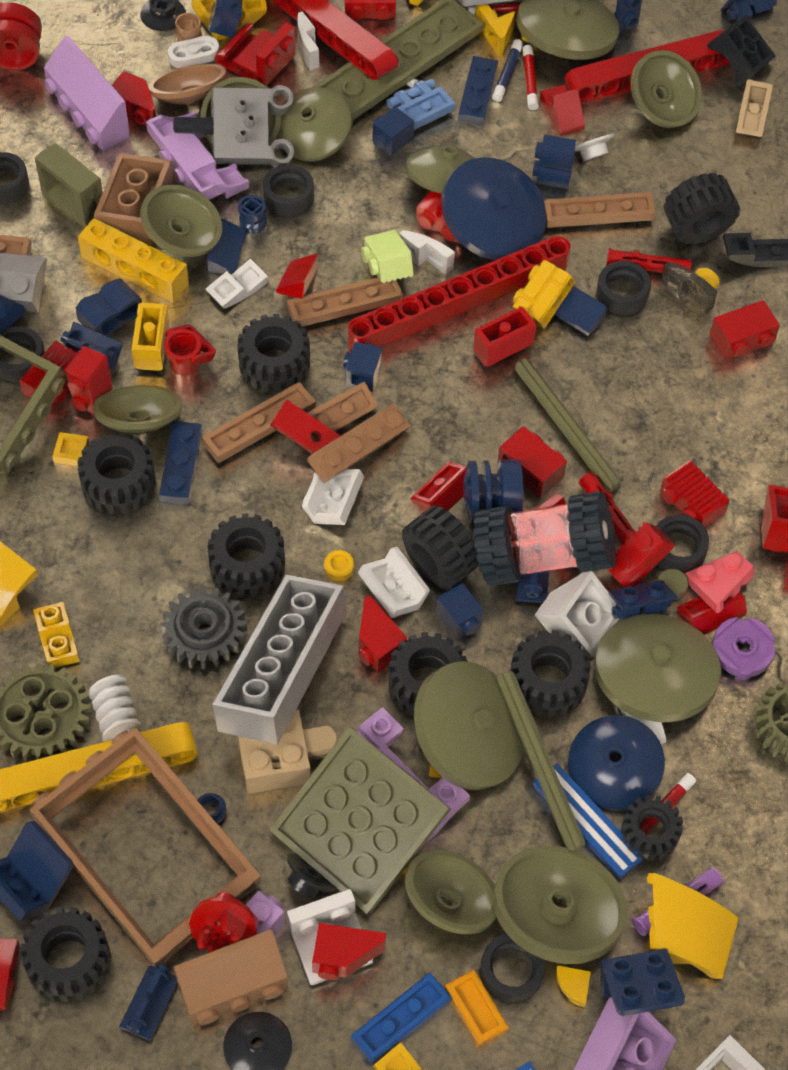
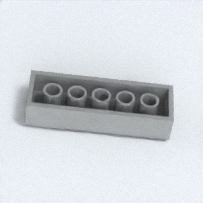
(280, 659)

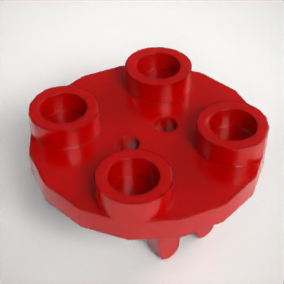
(235, 923)

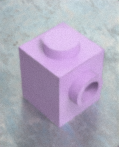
(268, 911)

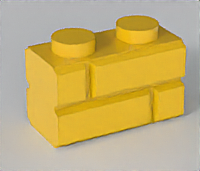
(544, 292)
(149, 336)

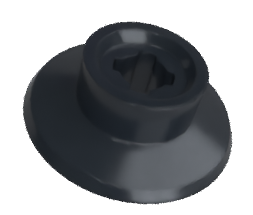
(161, 14)
(306, 878)

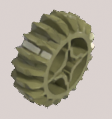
(772, 731)

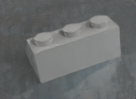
(22, 279)

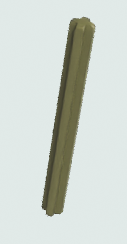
(568, 425)
(540, 761)

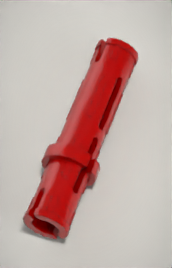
(648, 262)
(622, 527)

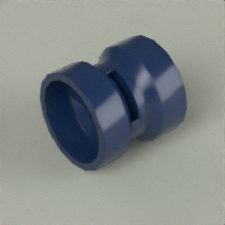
(252, 214)

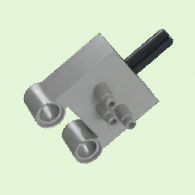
(241, 125)

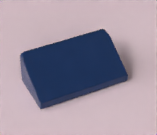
(227, 252)
(581, 311)

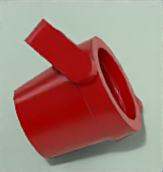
(184, 349)

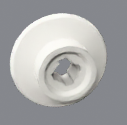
(594, 147)

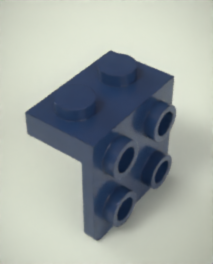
(32, 872)
(641, 982)

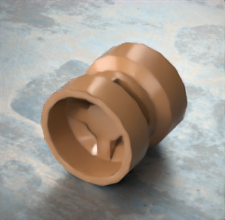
(188, 26)

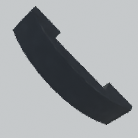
(758, 252)

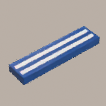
(597, 829)

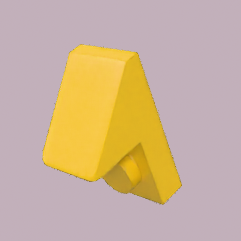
(496, 29)

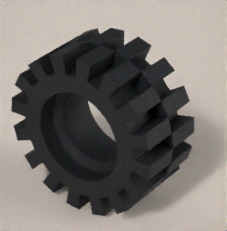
(658, 810)

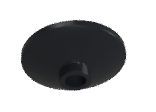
(270, 1056)

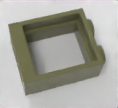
(68, 183)

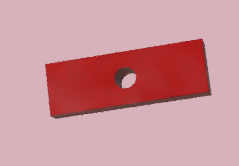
(299, 425)

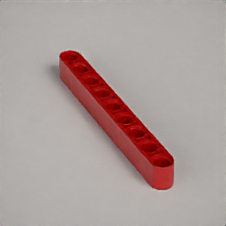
(456, 295)

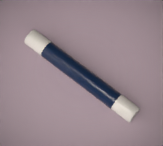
(507, 70)

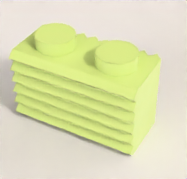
(387, 256)

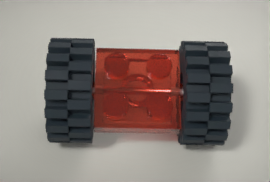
(545, 539)

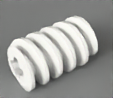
(113, 706)

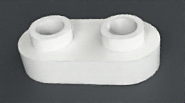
(193, 51)

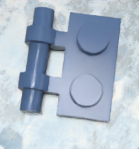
(427, 106)

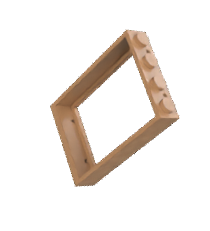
(98, 767)

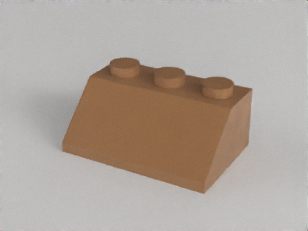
(126, 189)
(231, 978)

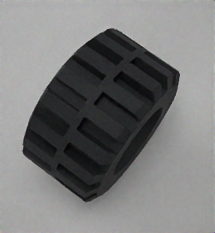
(701, 208)
(273, 334)
(111, 454)
(240, 535)
(440, 547)
(557, 652)
(416, 654)
(58, 929)

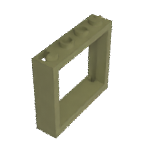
(36, 409)

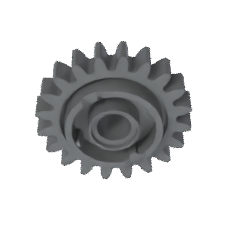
(209, 644)

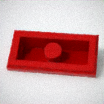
(298, 276)
(442, 489)
(705, 619)

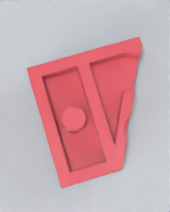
(720, 579)

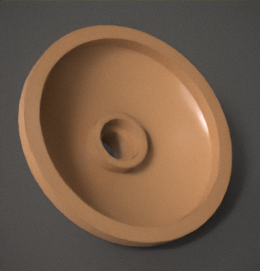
(187, 84)

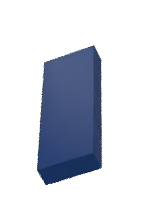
(401, 1018)

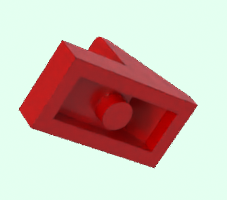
(563, 108)

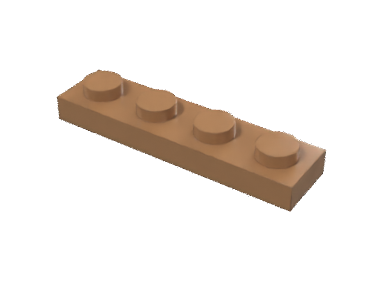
(599, 209)
(343, 301)
(254, 423)
(358, 443)

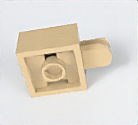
(285, 764)

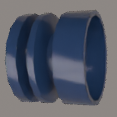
(493, 489)

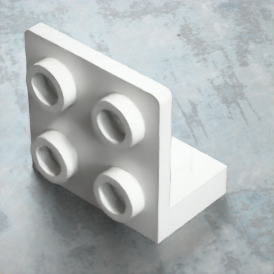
(304, 922)

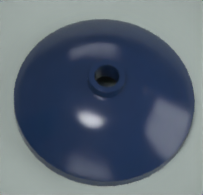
(622, 782)

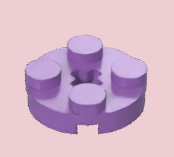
(741, 663)

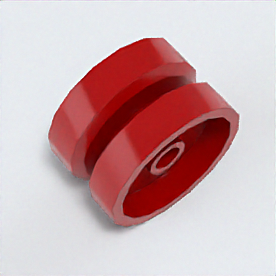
(18, 36)

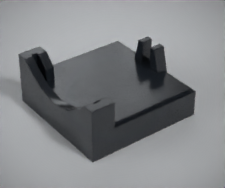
(743, 49)

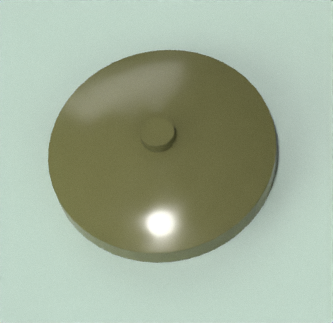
(568, 27)
(657, 668)
(467, 726)
(560, 904)

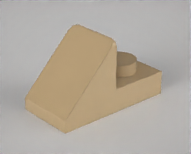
(754, 108)

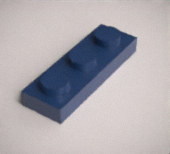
(478, 90)
(180, 462)

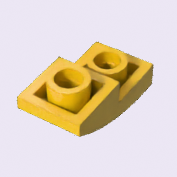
(56, 635)

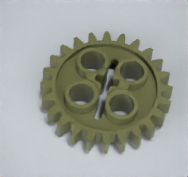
(64, 722)

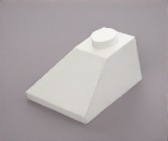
(579, 609)

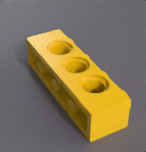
(133, 260)

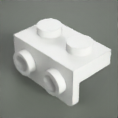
(333, 500)
(395, 583)

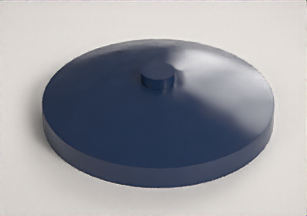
(493, 207)

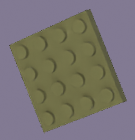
(360, 819)

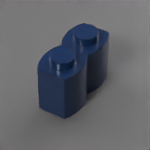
(554, 161)
(109, 308)

